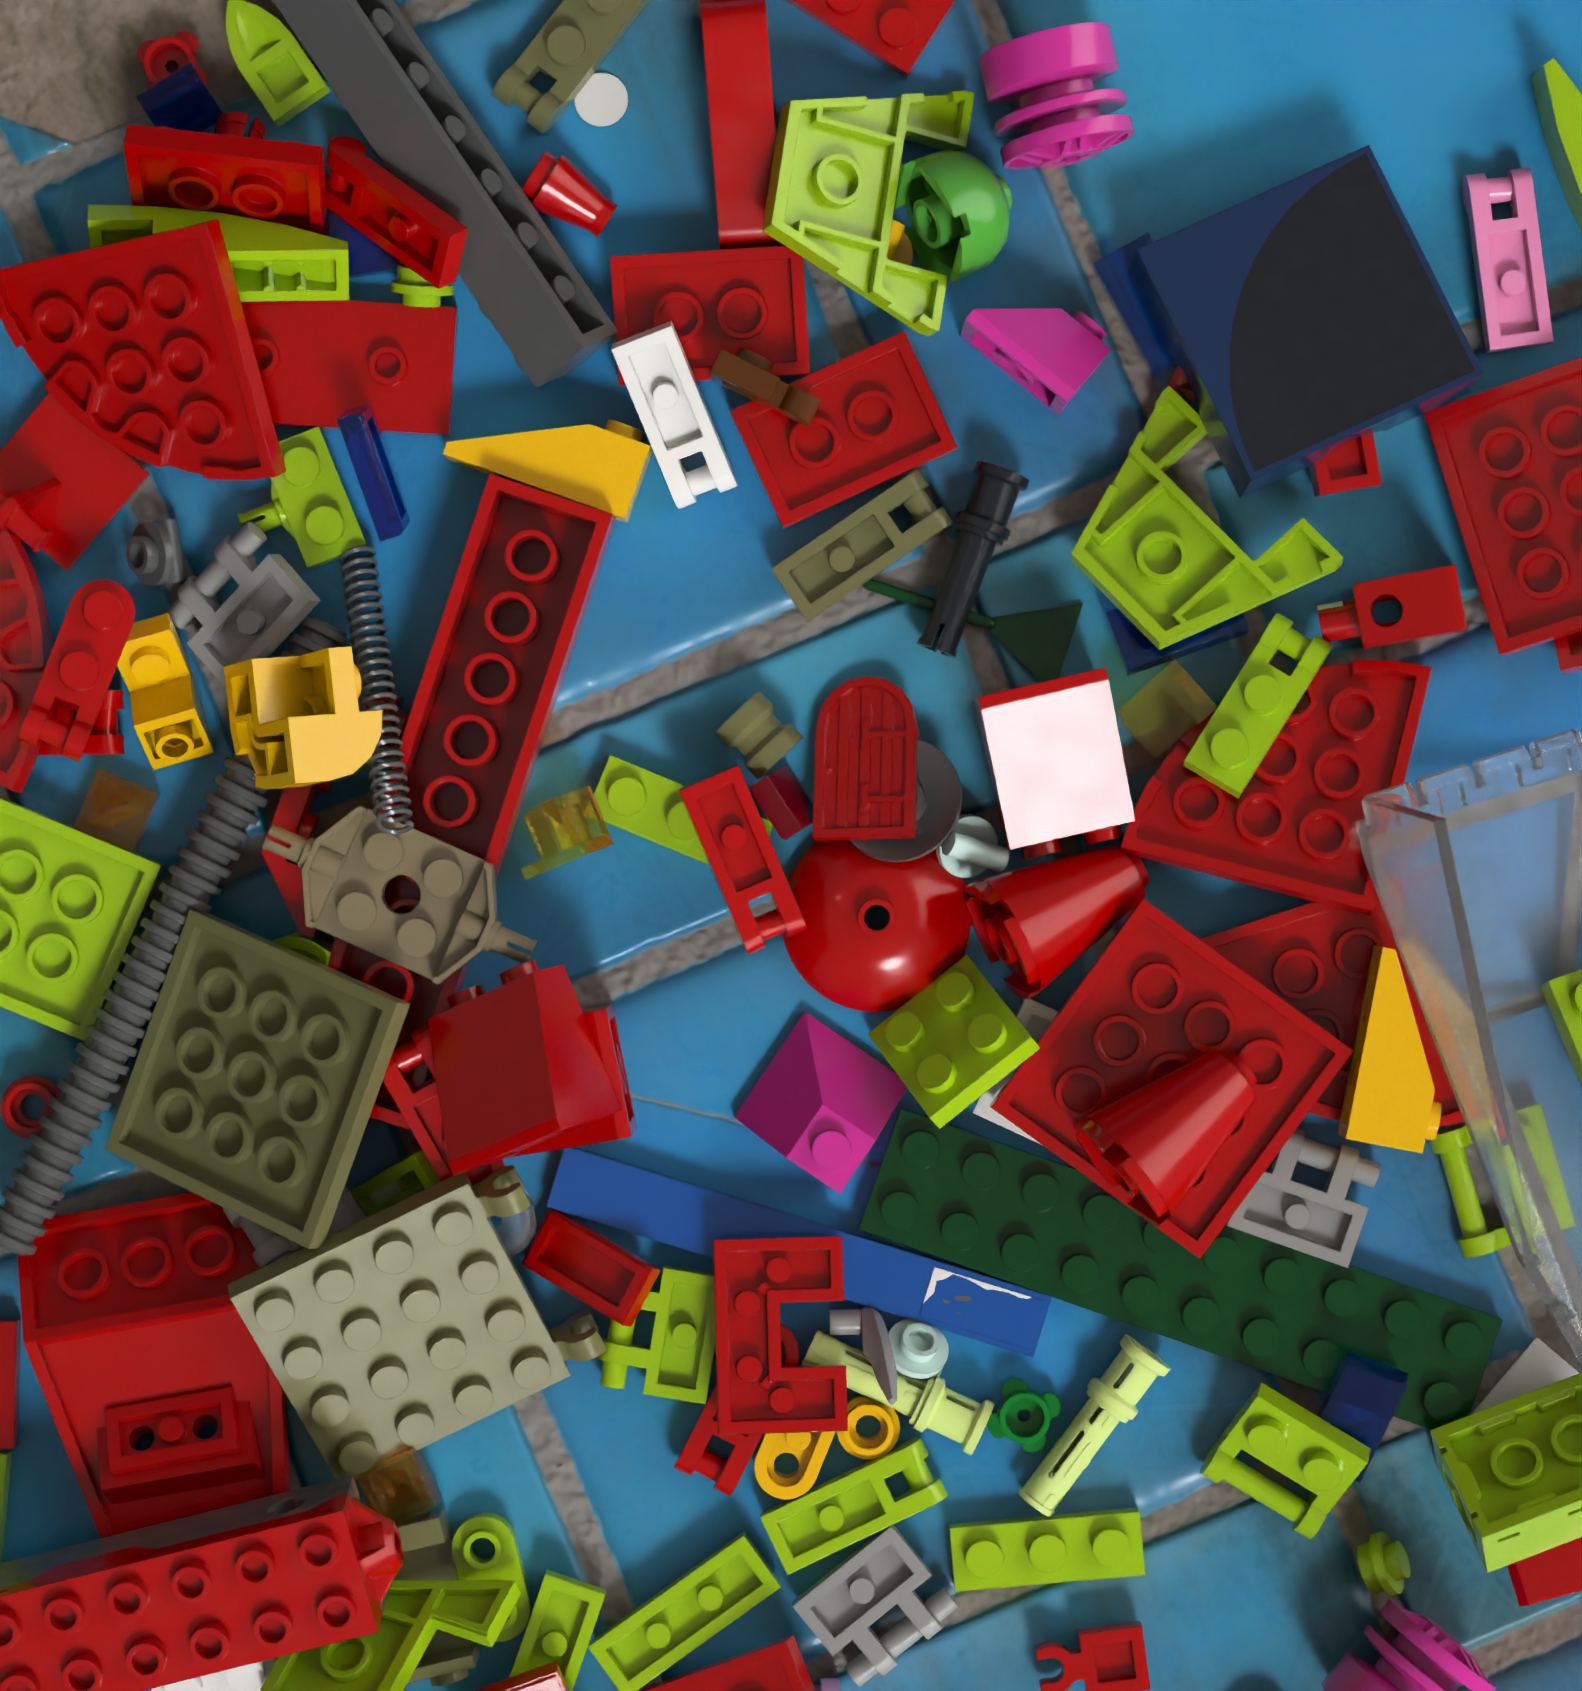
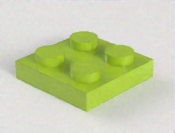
(953, 1041)

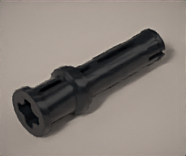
(980, 529)

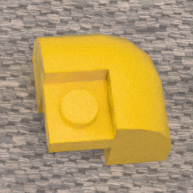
(300, 717)

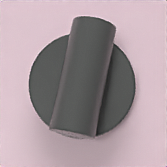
(156, 553)

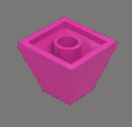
(1039, 349)
(822, 1102)

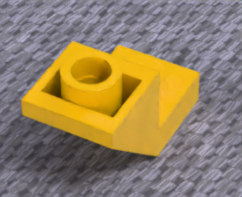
(163, 694)

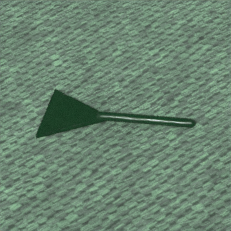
(1033, 637)

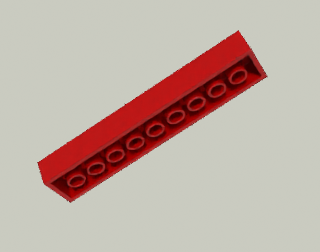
(486, 707)

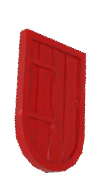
(865, 763)

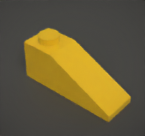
(571, 462)
(1389, 1076)

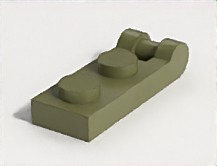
(568, 53)
(859, 547)

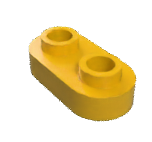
(807, 1447)

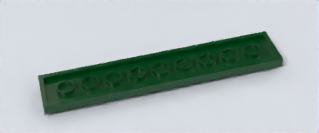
(1240, 1300)

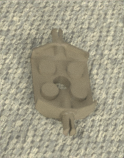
(346, 886)

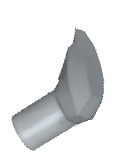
(875, 1343)

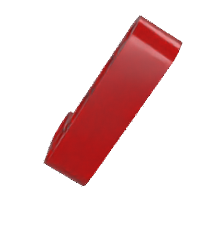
(739, 117)

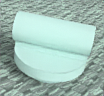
(972, 848)
(918, 1349)

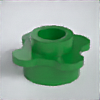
(1029, 1432)

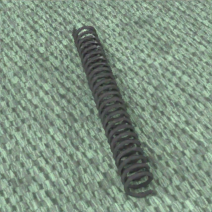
(373, 694)

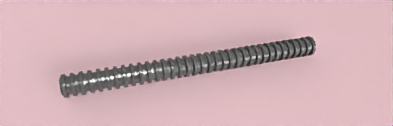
(138, 987)

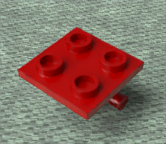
(62, 483)

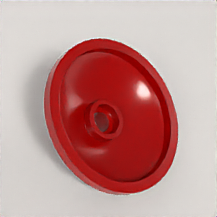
(865, 965)

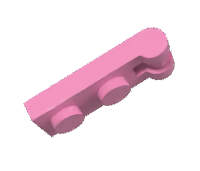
(1508, 261)

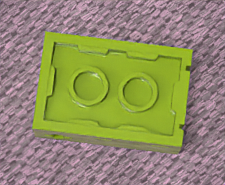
(1517, 1472)

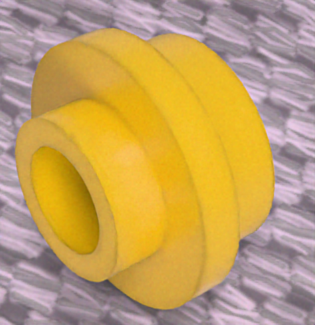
(876, 1445)

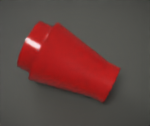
(567, 194)

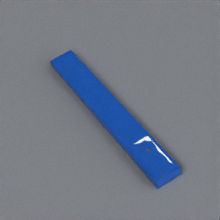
(872, 1270)

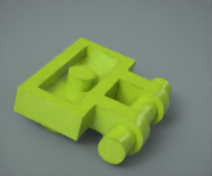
(680, 1344)

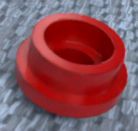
(14, 1098)

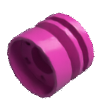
(1052, 82)
(1417, 1660)

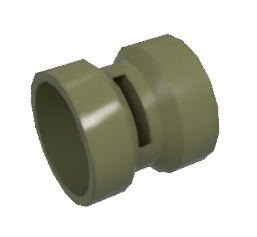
(758, 735)

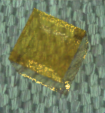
(1164, 708)
(565, 830)

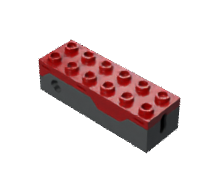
(198, 1593)

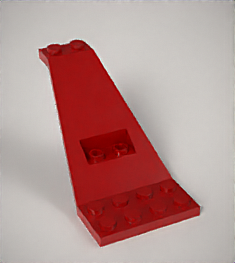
(142, 1339)

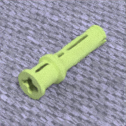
(1110, 1401)
(925, 1402)

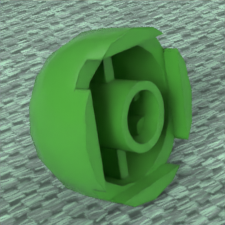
(955, 212)

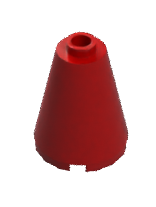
(1053, 912)
(1168, 1131)

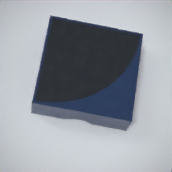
(1304, 320)

